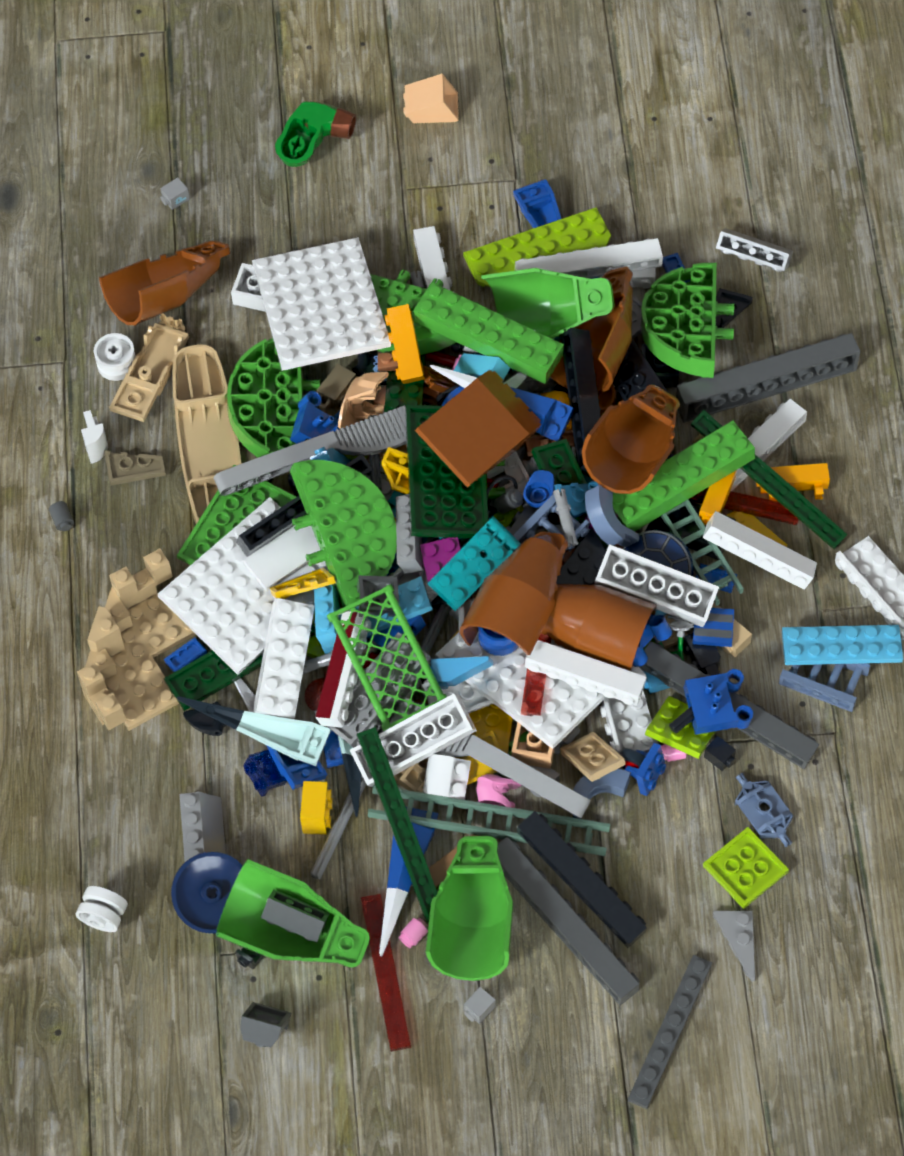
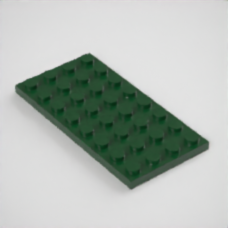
(437, 497)

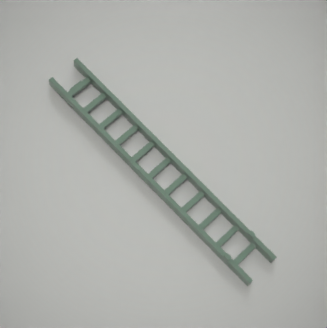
(712, 547)
(496, 809)

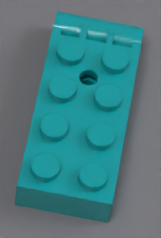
(468, 569)

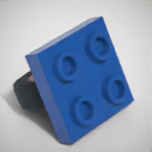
(645, 766)

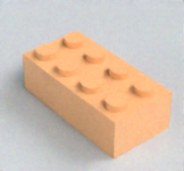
(532, 752)

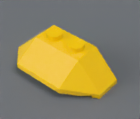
(396, 470)

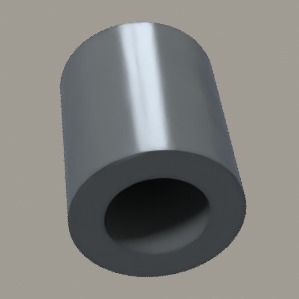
(508, 501)
(61, 516)

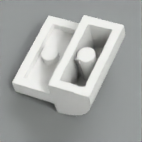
(94, 438)
(446, 776)

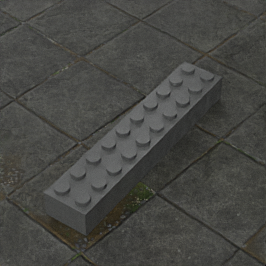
(768, 377)

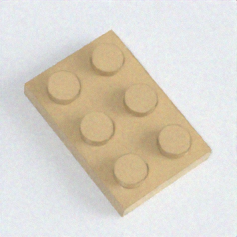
(592, 756)

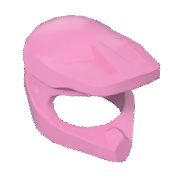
(492, 786)

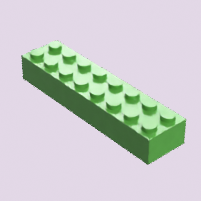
(488, 332)
(685, 476)

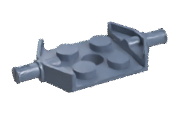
(766, 823)

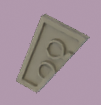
(130, 468)

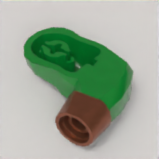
(307, 128)

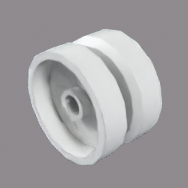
(114, 356)
(101, 909)

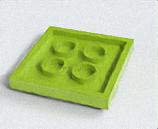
(685, 739)
(745, 867)

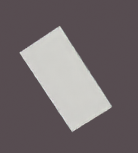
(282, 556)

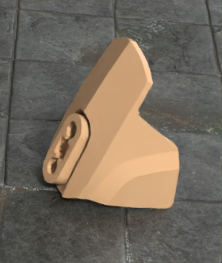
(354, 405)

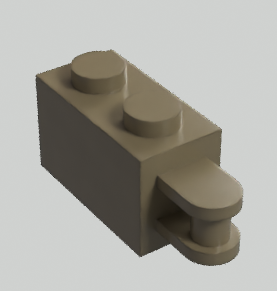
(335, 388)

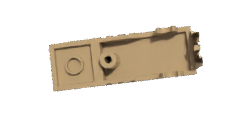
(150, 369)

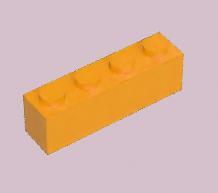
(405, 344)

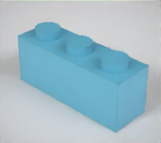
(479, 364)
(326, 602)

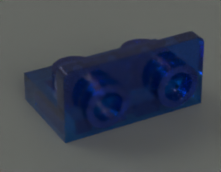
(263, 772)

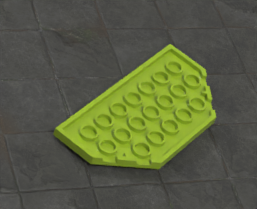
(561, 236)

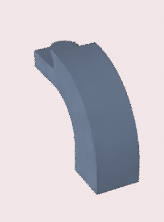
(603, 519)
(613, 782)

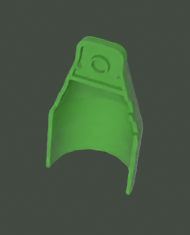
(550, 299)
(471, 914)
(243, 925)

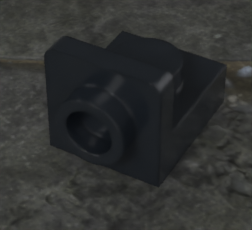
(248, 958)

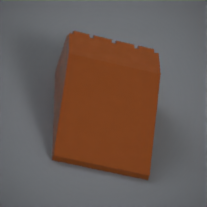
(479, 427)

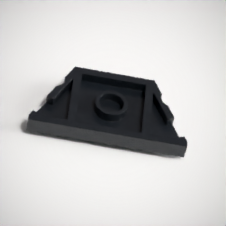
(584, 562)

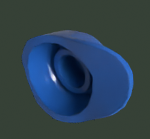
(539, 488)

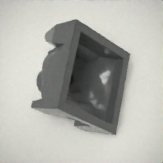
(370, 584)
(263, 1024)

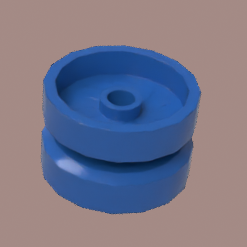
(495, 643)

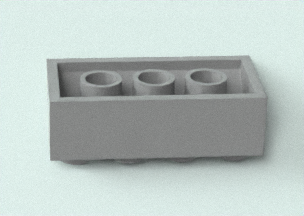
(201, 824)

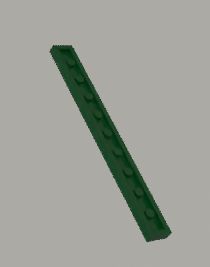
(780, 490)
(398, 819)

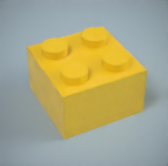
(316, 807)

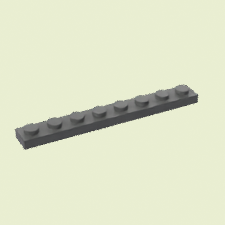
(669, 1032)

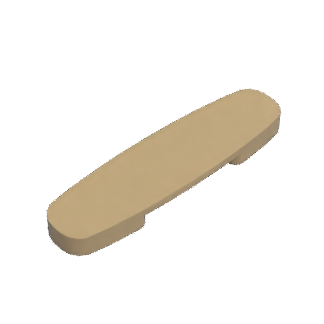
(202, 423)

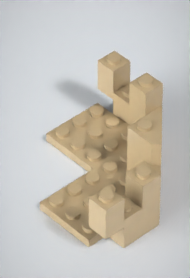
(125, 637)

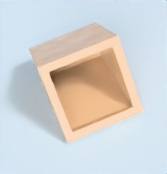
(431, 101)

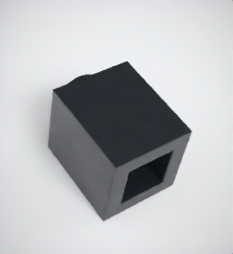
(720, 753)

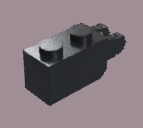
(704, 657)

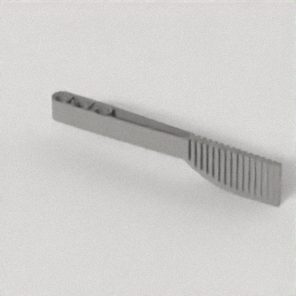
(363, 438)
(510, 767)

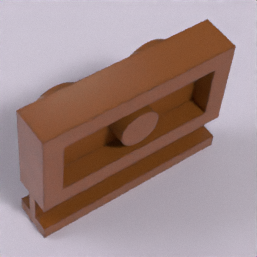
(436, 380)

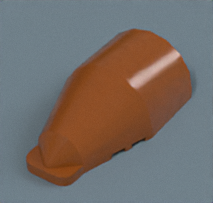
(162, 284)
(608, 333)
(631, 441)
(519, 593)
(598, 622)

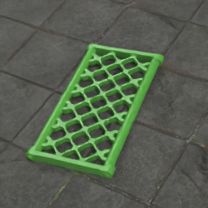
(333, 617)

